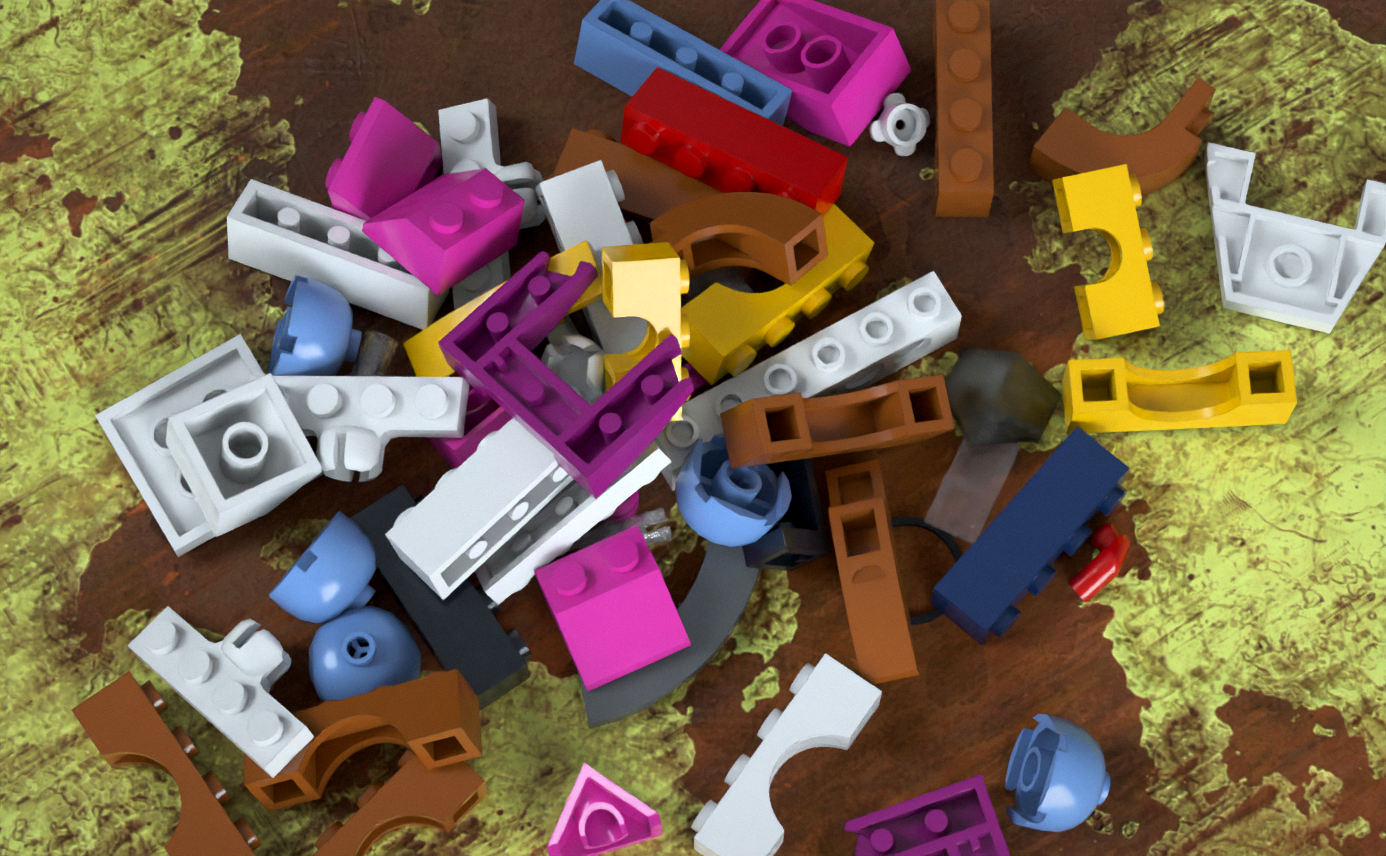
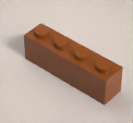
(647, 184)

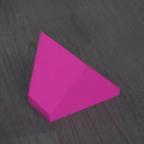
(601, 818)

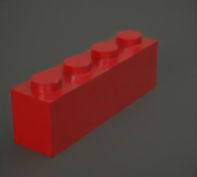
(728, 144)

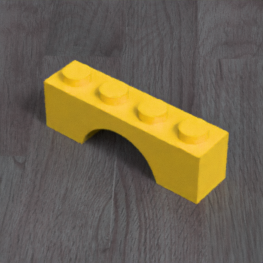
(733, 325)
(1227, 393)

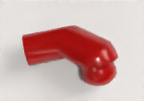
(1105, 566)

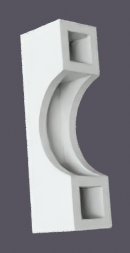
(825, 712)

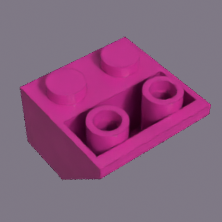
(383, 164)

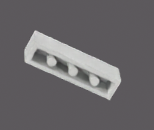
(583, 208)
(315, 241)
(477, 507)

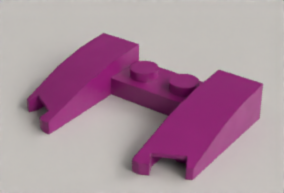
(587, 440)
(939, 823)

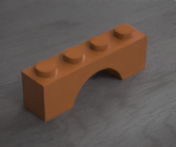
(963, 108)
(868, 419)
(429, 715)
(129, 731)
(409, 798)

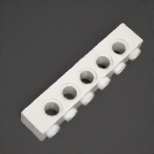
(827, 363)

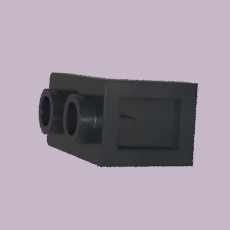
(802, 530)

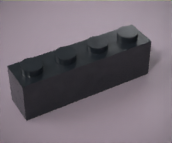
(456, 629)

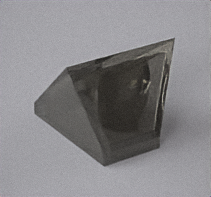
(999, 398)

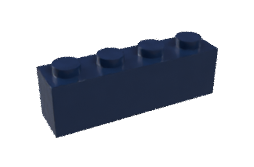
(1029, 537)

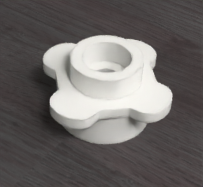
(914, 128)

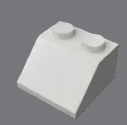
(241, 453)

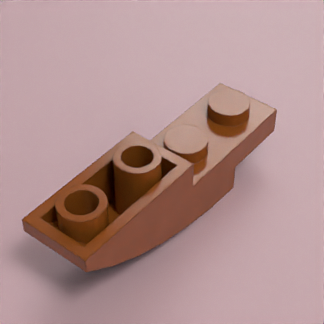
(870, 572)

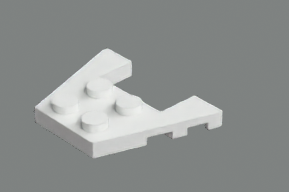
(1283, 262)

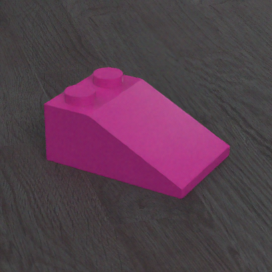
(829, 59)

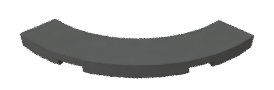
(709, 619)

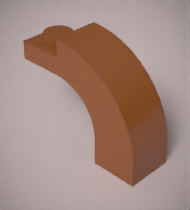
(1154, 156)
(745, 231)

